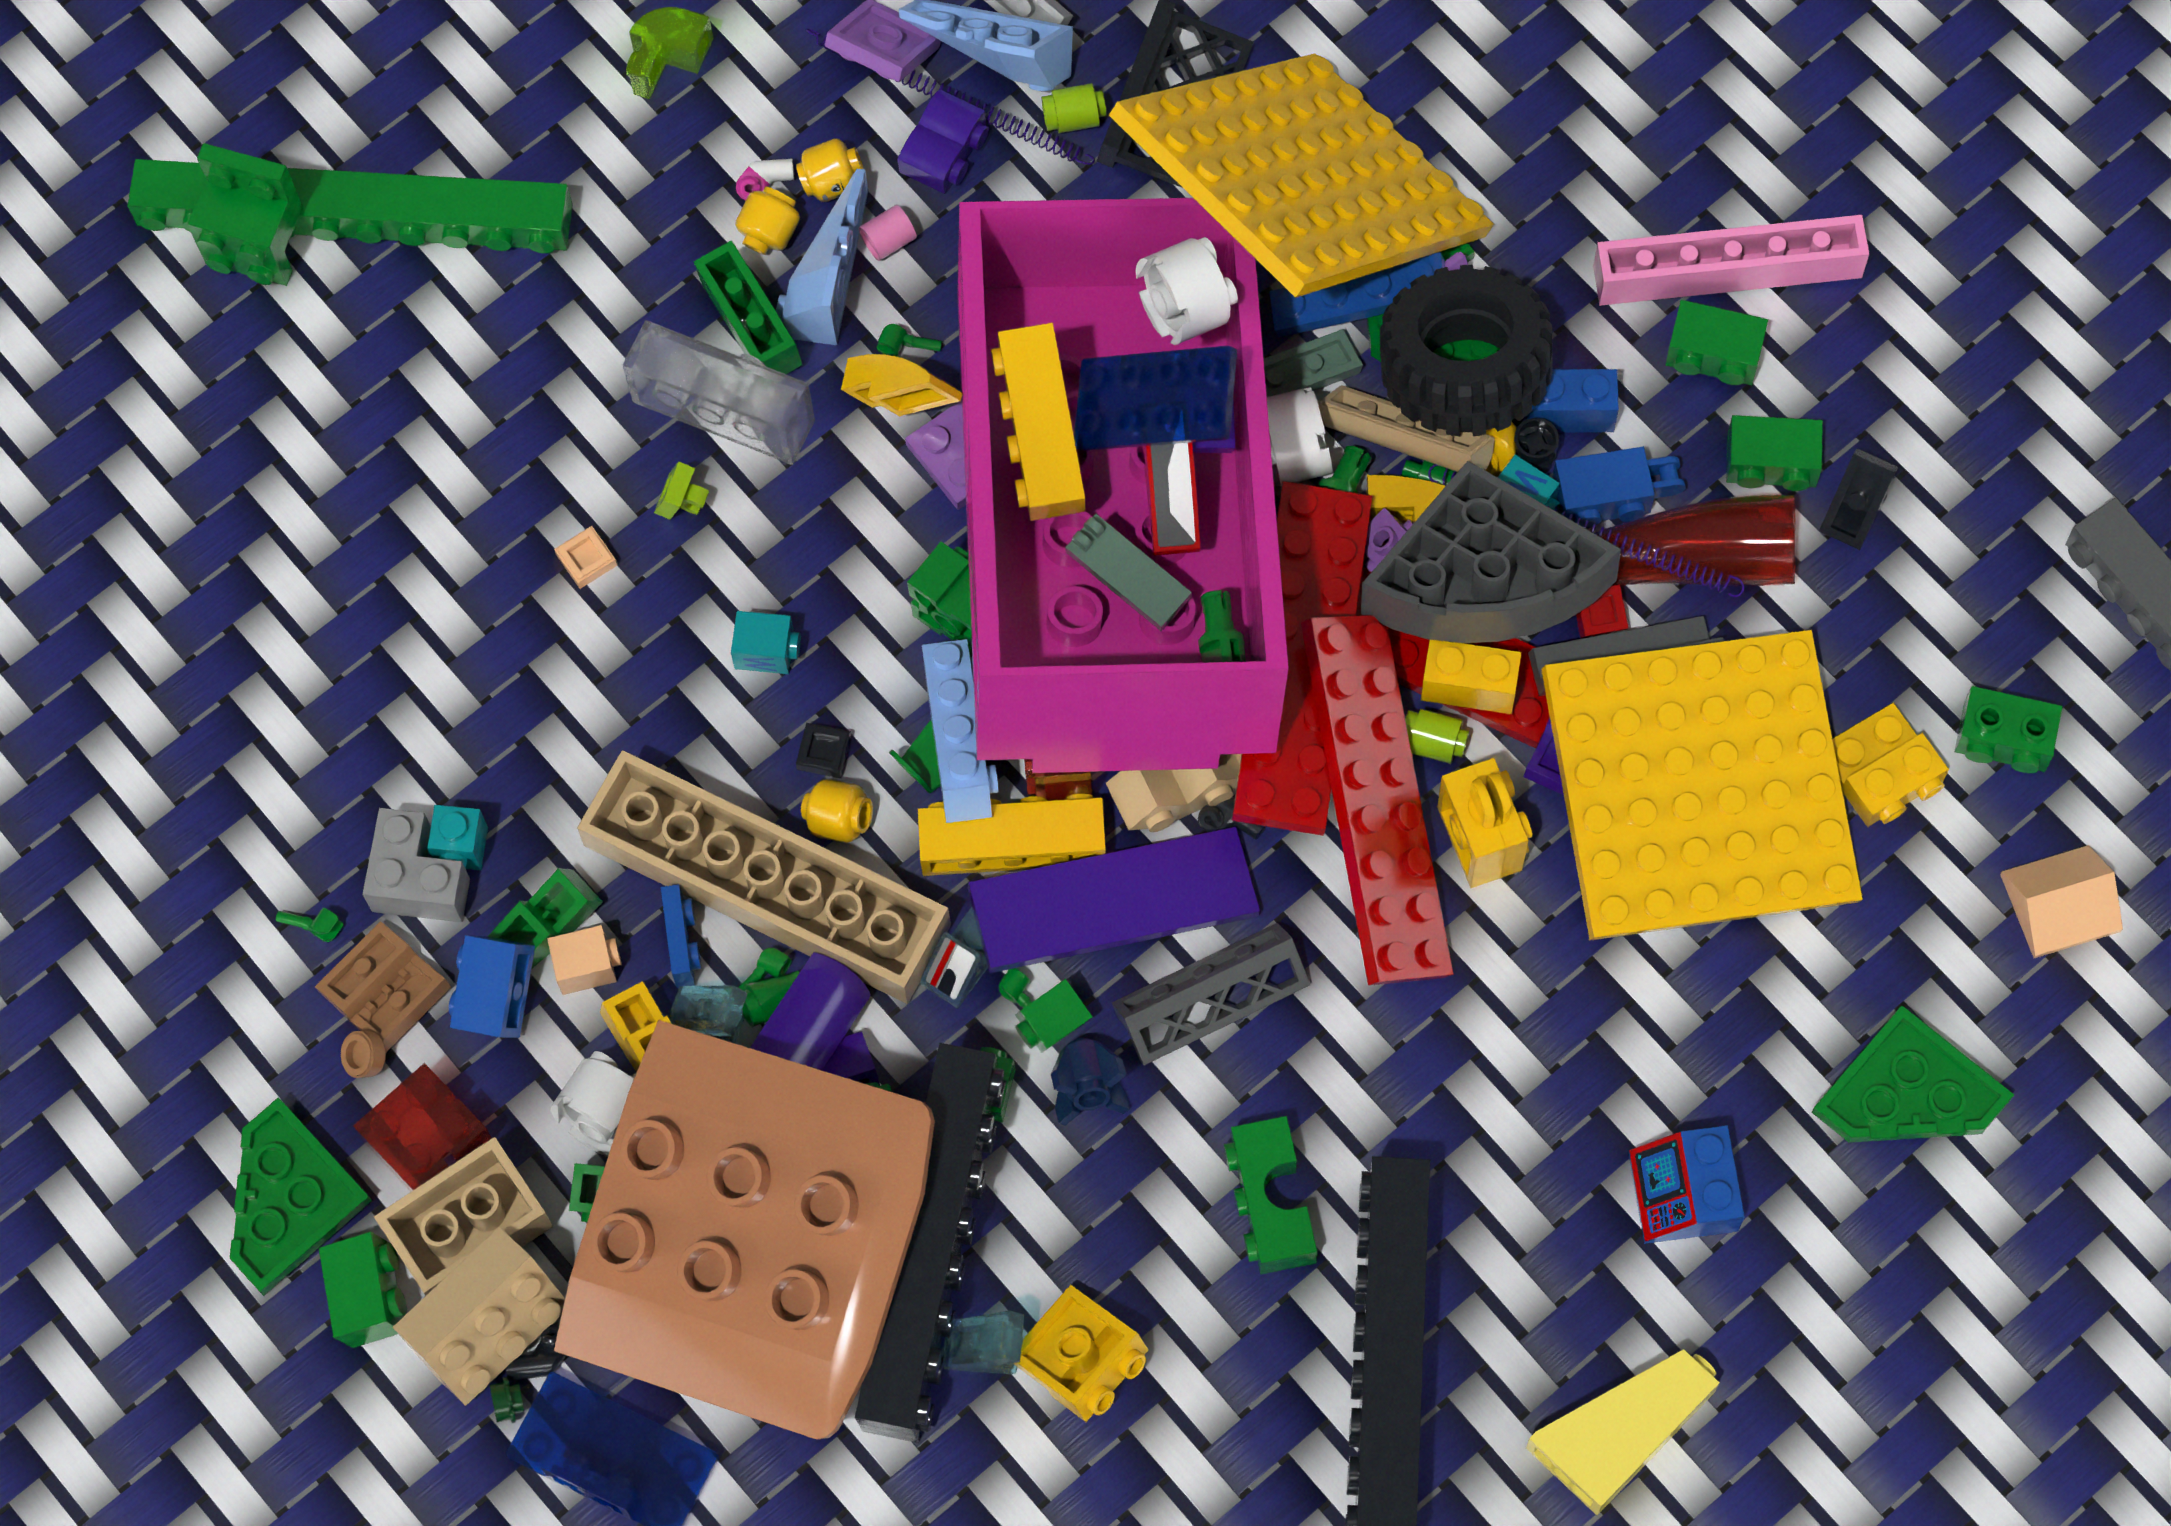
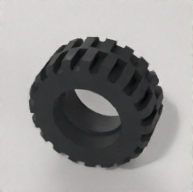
(1466, 393)

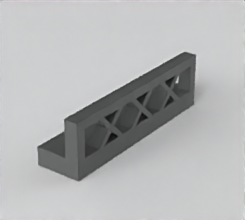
(1644, 639)
(1210, 977)

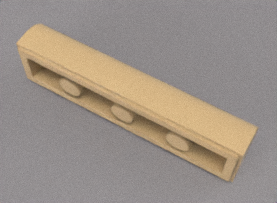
(1385, 425)

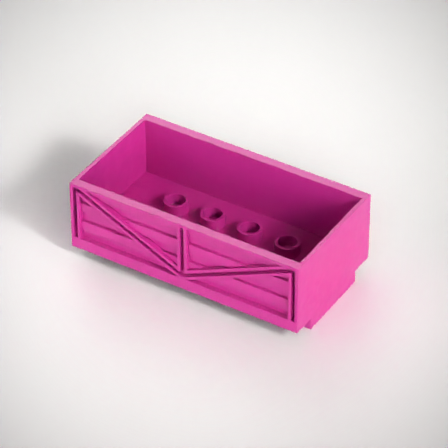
(1055, 653)

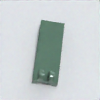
(1312, 364)
(1128, 572)

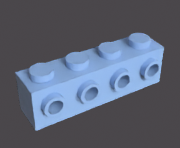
(950, 691)

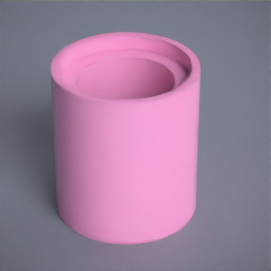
(887, 232)

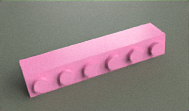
(1730, 260)

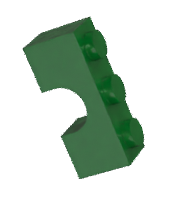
(1278, 1236)

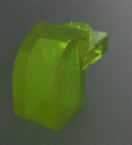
(670, 38)

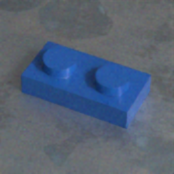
(678, 917)

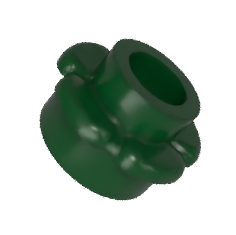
(506, 1400)

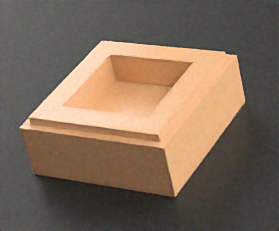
(585, 557)

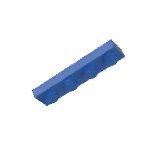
(1348, 300)

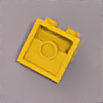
(1886, 766)
(1081, 1354)

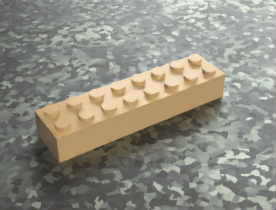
(763, 875)

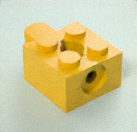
(1484, 822)

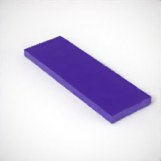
(1113, 899)

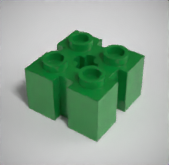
(943, 593)

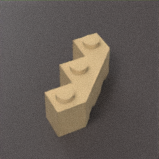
(1162, 796)

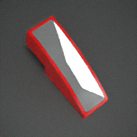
(1172, 498)

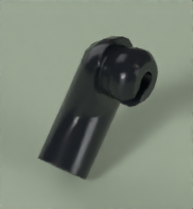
(1220, 818)
(540, 1362)

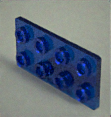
(1155, 398)
(611, 1454)

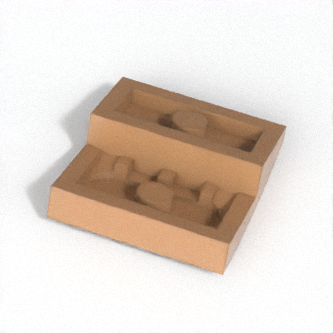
(383, 985)

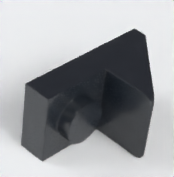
(1858, 499)

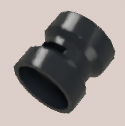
(1537, 436)

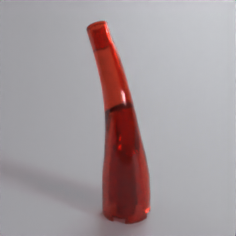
(1733, 535)

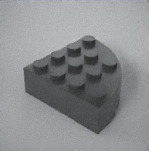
(1487, 566)

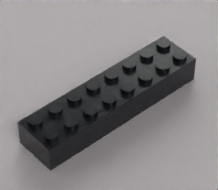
(1390, 1343)
(908, 1355)

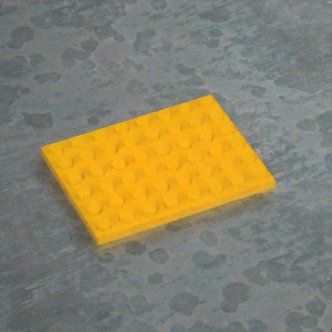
(1302, 172)

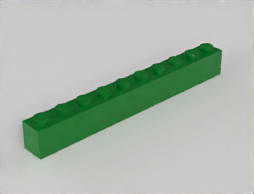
(381, 206)

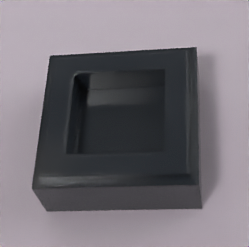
(823, 750)

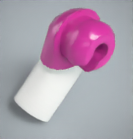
(763, 174)

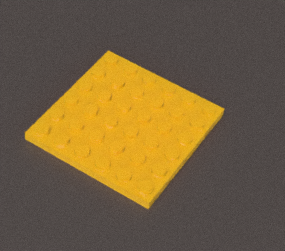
(1701, 784)

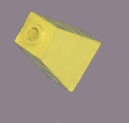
(1619, 1432)

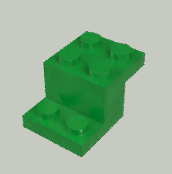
(245, 215)

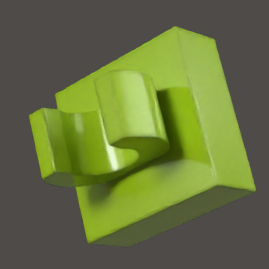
(680, 494)

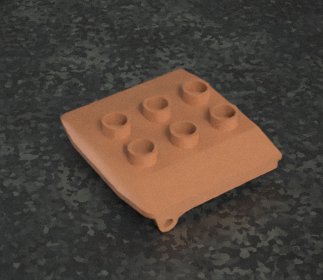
(748, 1231)

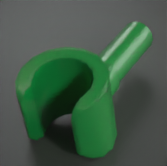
(895, 336)
(324, 926)
(771, 962)
(1013, 987)

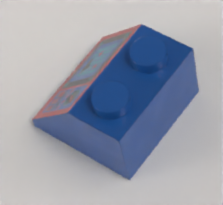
(1687, 1185)

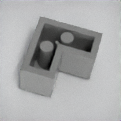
(404, 878)

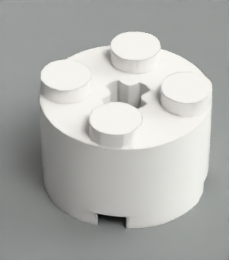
(1185, 290)
(1297, 437)
(594, 1101)

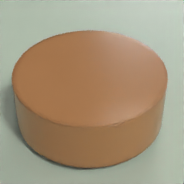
(363, 1054)

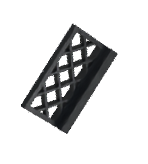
(1146, 73)

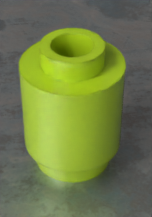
(1073, 108)
(1436, 735)

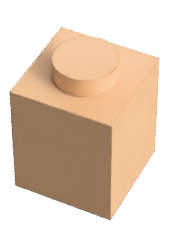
(584, 959)

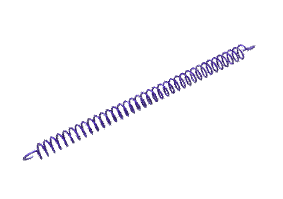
(984, 107)
(1646, 555)

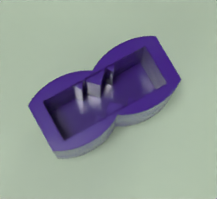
(943, 141)

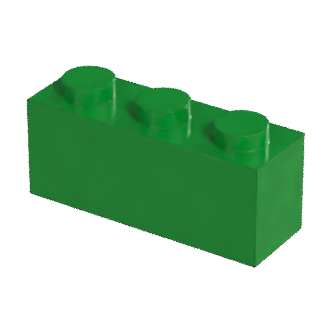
(747, 309)

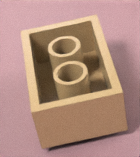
(458, 1211)
(481, 1316)

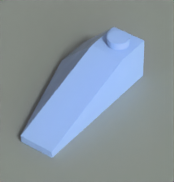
(1009, 44)
(821, 281)

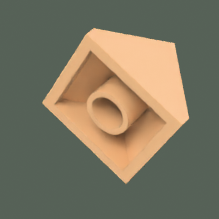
(2064, 900)

